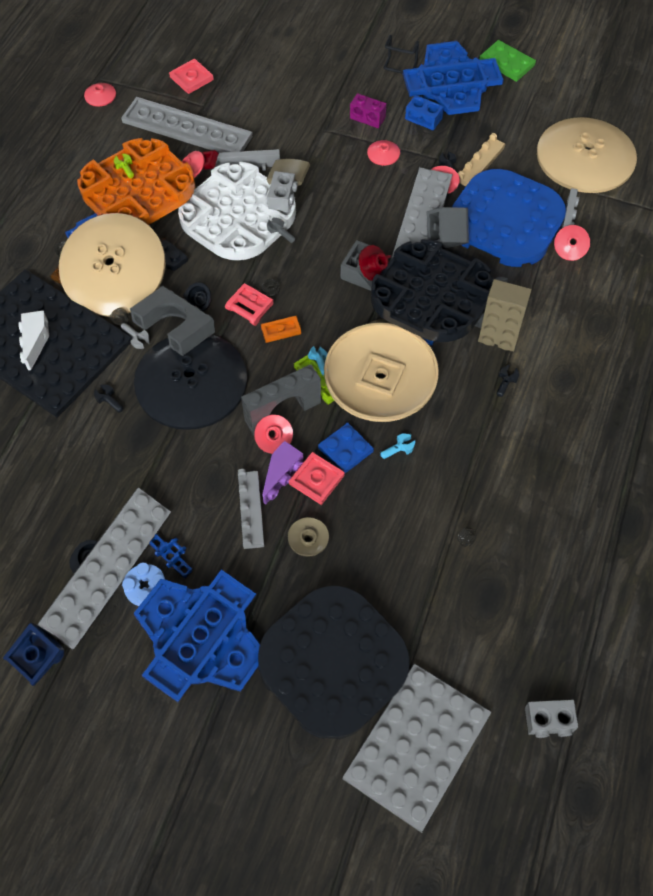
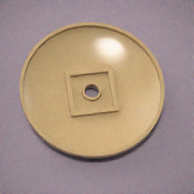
(571, 165)
(124, 283)
(384, 349)

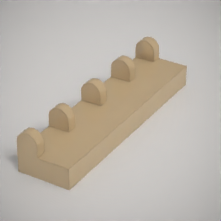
(481, 159)

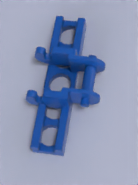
(167, 546)

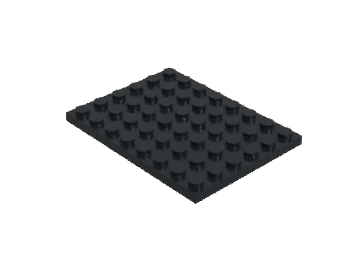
(74, 353)

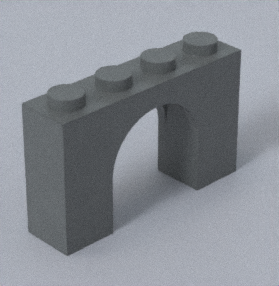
(166, 303)
(302, 384)

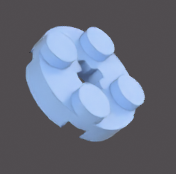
(135, 576)

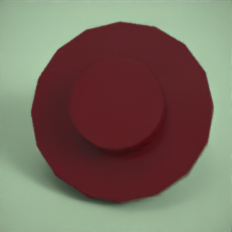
(372, 261)

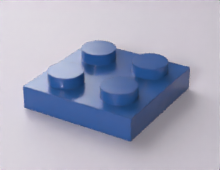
(345, 448)

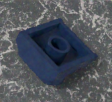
(34, 653)

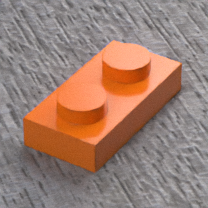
(280, 329)

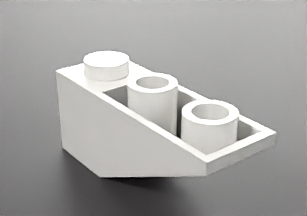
(34, 336)

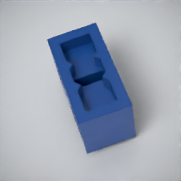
(424, 112)

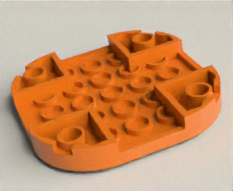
(157, 188)

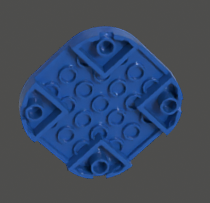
(511, 216)

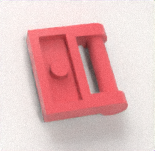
(252, 299)

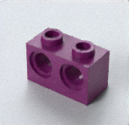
(368, 110)

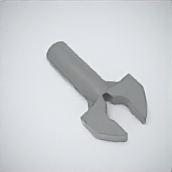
(136, 335)

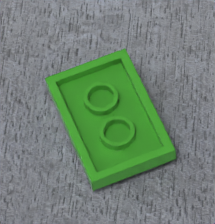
(509, 60)

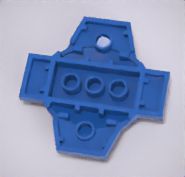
(452, 78)
(199, 635)

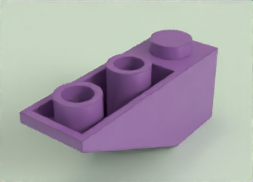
(282, 466)

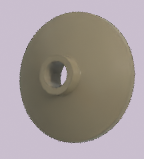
(307, 528)

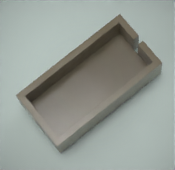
(504, 315)

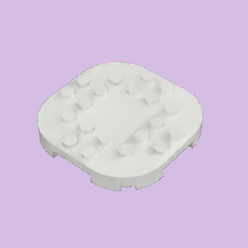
(232, 212)

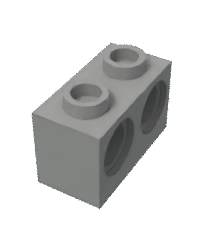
(281, 191)
(549, 711)

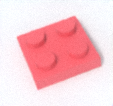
(191, 76)
(316, 478)

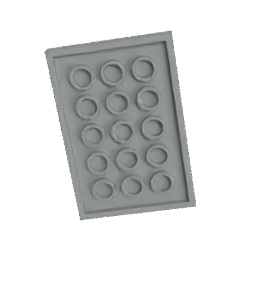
(417, 747)

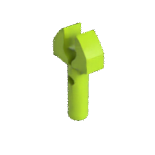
(125, 165)

